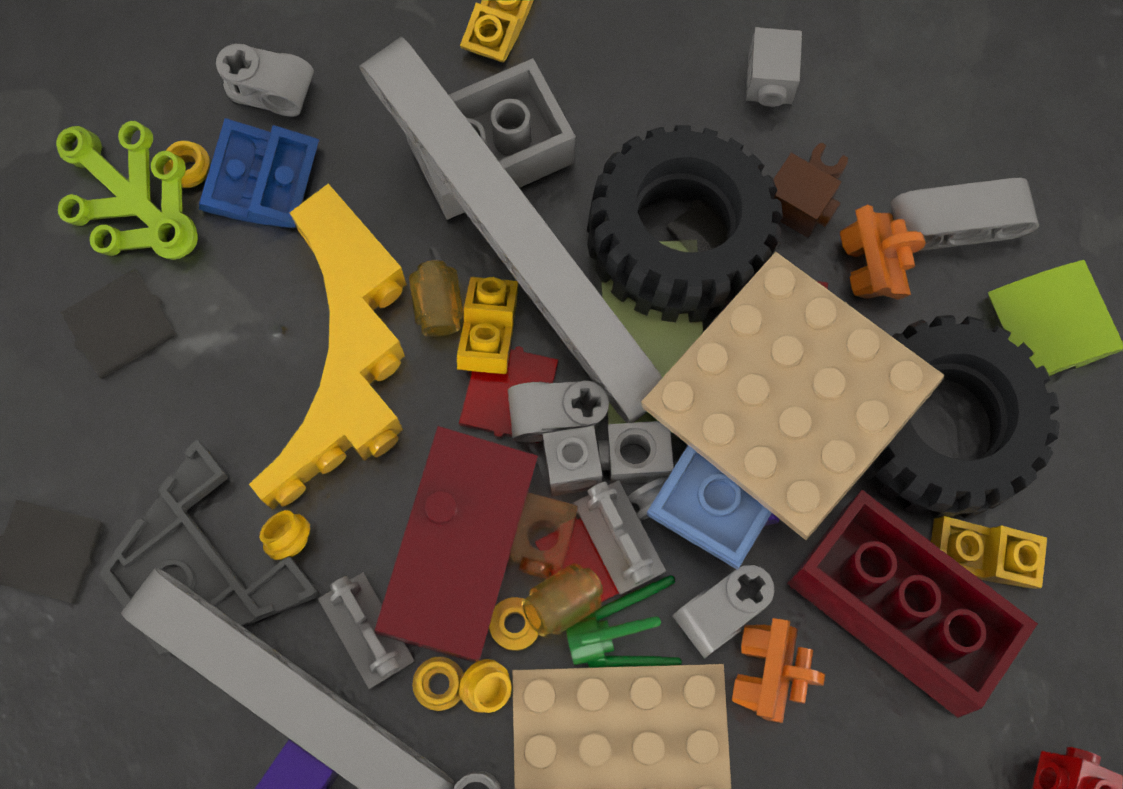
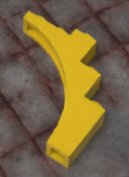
(361, 348)

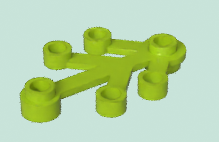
(131, 195)

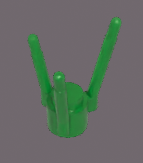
(592, 639)

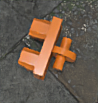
(887, 253)
(777, 646)

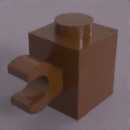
(808, 190)

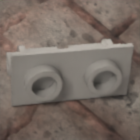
(619, 536)
(354, 614)

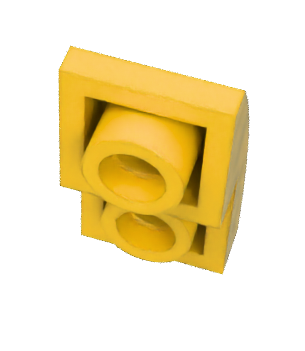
(495, 27)
(487, 325)
(993, 553)

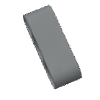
(968, 212)

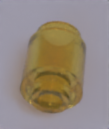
(436, 298)
(563, 600)

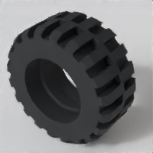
(688, 168)
(1017, 413)

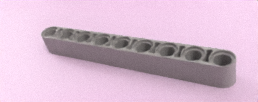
(512, 227)

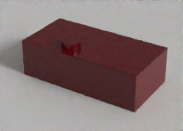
(456, 545)
(913, 605)

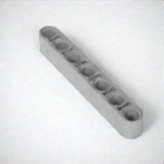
(277, 688)

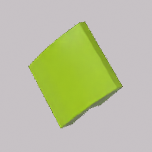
(1058, 317)

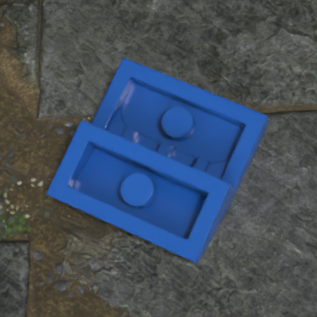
(258, 174)

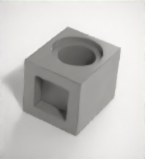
(773, 66)
(652, 437)
(572, 460)

